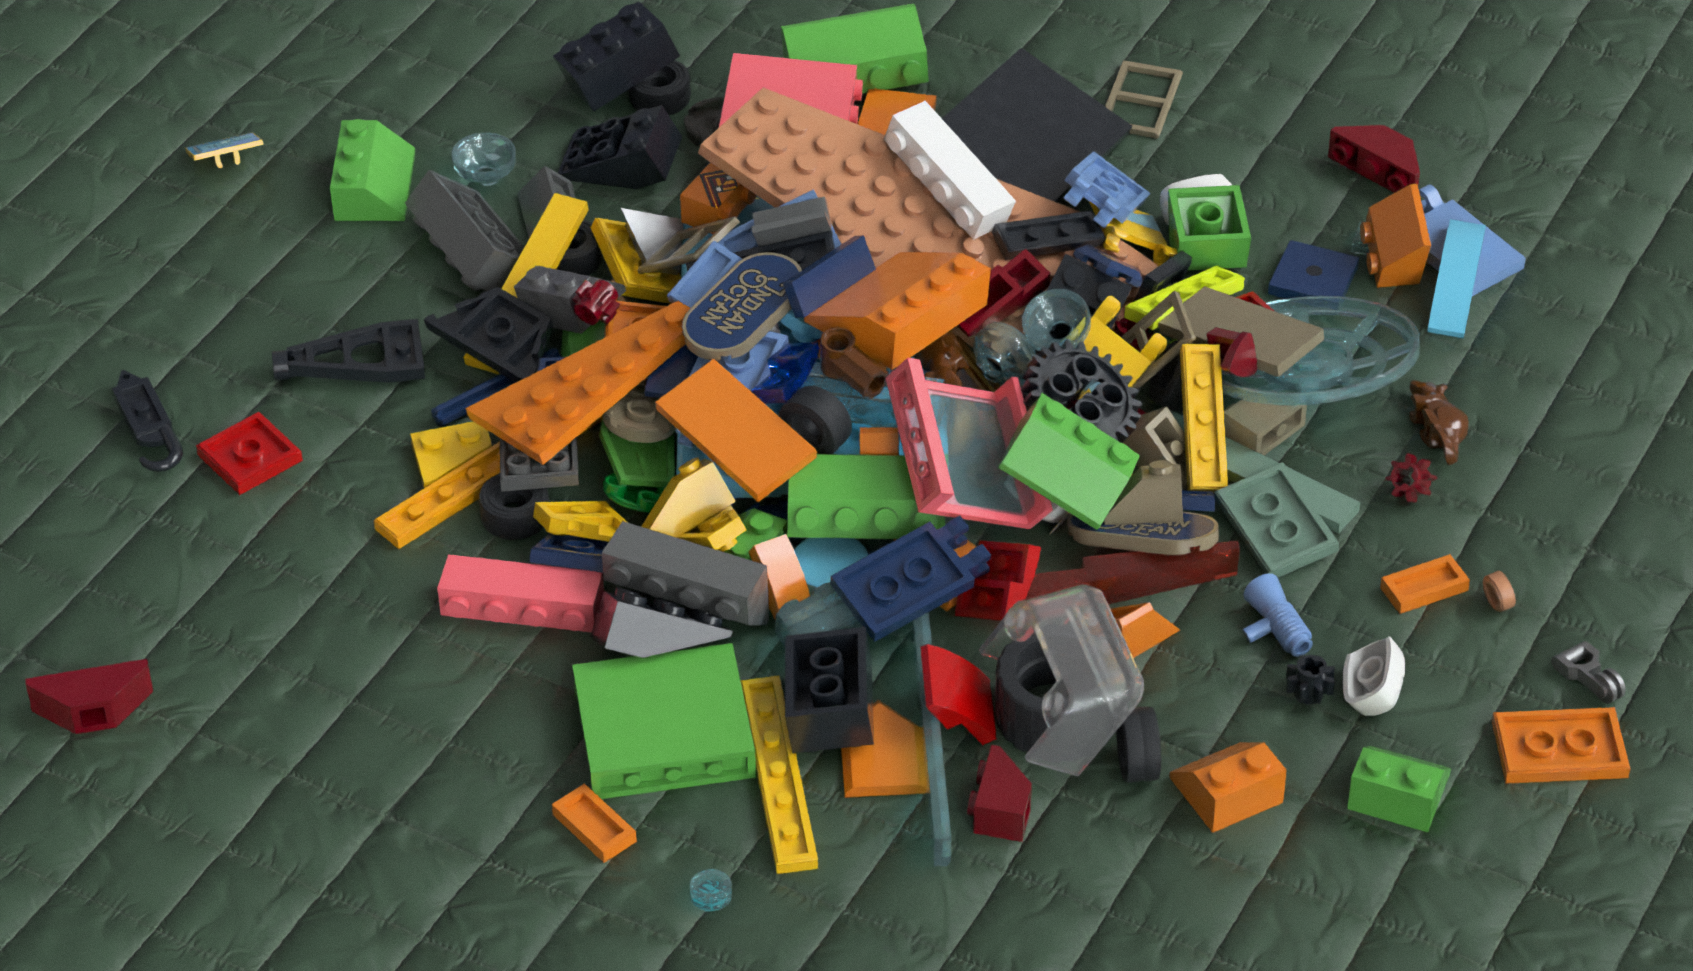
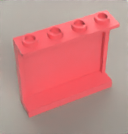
(814, 83)

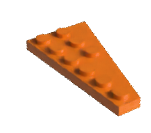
(568, 396)

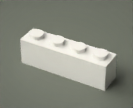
(949, 169)

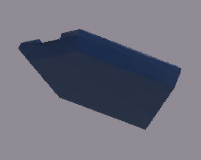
(1109, 264)

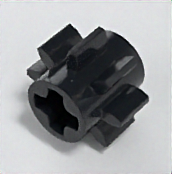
(1310, 679)

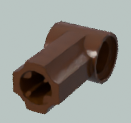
(845, 361)

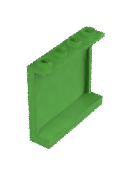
(664, 721)

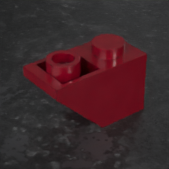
(1003, 798)

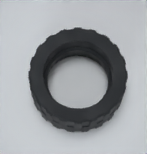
(1017, 710)

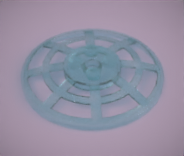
(1332, 361)

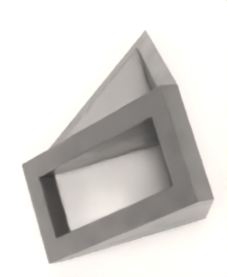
(650, 233)

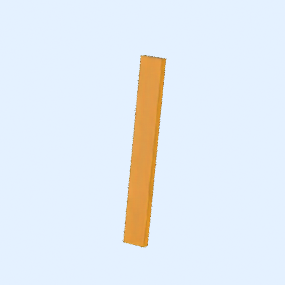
(441, 498)

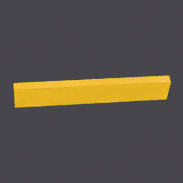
(544, 246)
(779, 777)

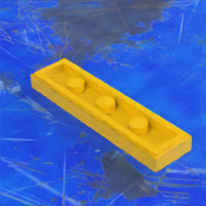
(1203, 417)

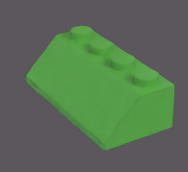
(881, 43)
(854, 498)

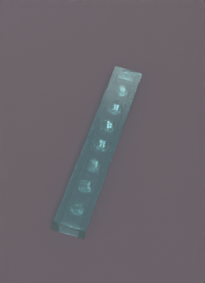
(932, 754)

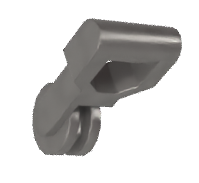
(1605, 684)

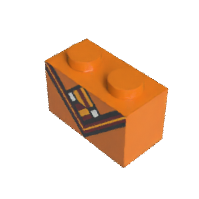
(713, 198)

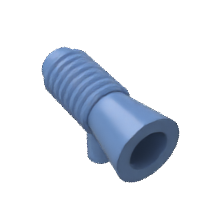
(1279, 616)

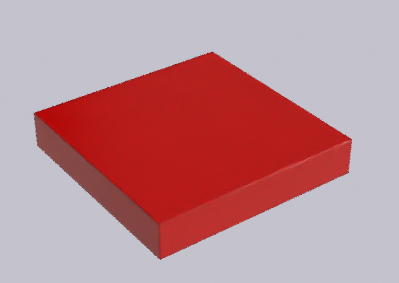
(249, 453)

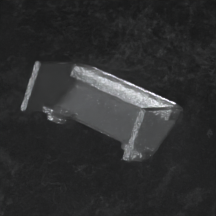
(1092, 671)

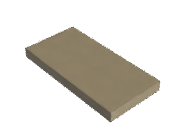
(1277, 337)

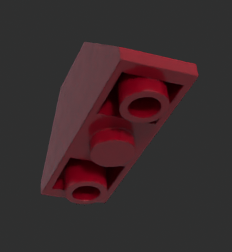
(1376, 154)
(91, 696)

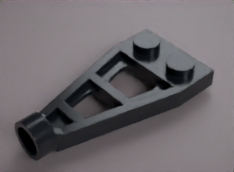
(401, 350)

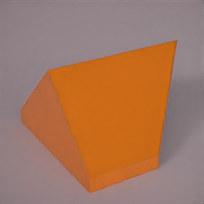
(1142, 627)

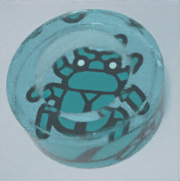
(710, 890)

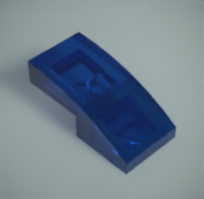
(788, 371)

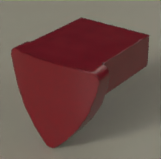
(1236, 351)

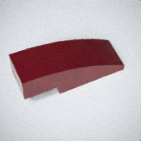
(1009, 291)

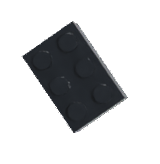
(616, 55)
(828, 690)

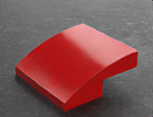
(1007, 582)
(958, 692)

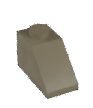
(1262, 425)
(1159, 438)
(1150, 496)

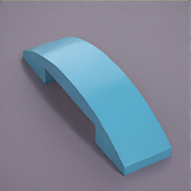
(1456, 278)

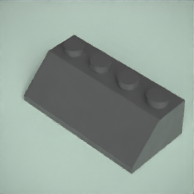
(465, 230)
(687, 574)

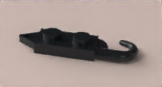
(147, 419)

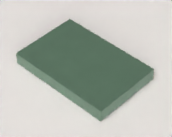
(1276, 521)

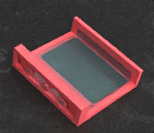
(955, 445)

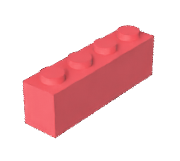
(520, 593)

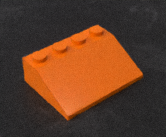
(907, 303)

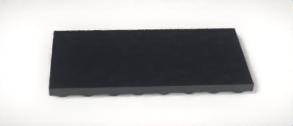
(1034, 126)

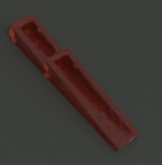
(1142, 573)

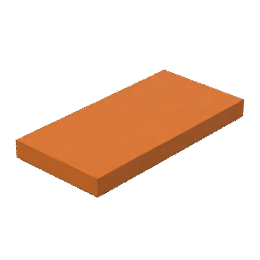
(736, 430)

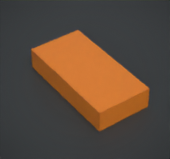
(1425, 584)
(594, 823)

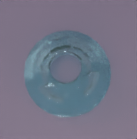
(484, 151)
(1054, 308)
(1006, 347)

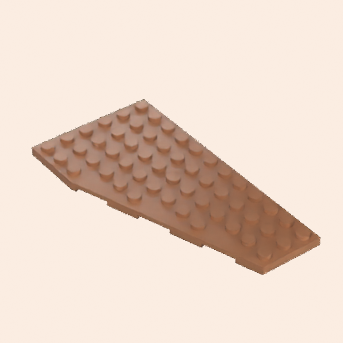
(791, 148)

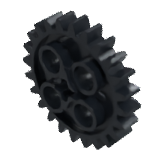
(1067, 374)

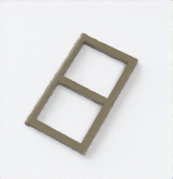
(1163, 103)
(694, 234)
(1139, 328)

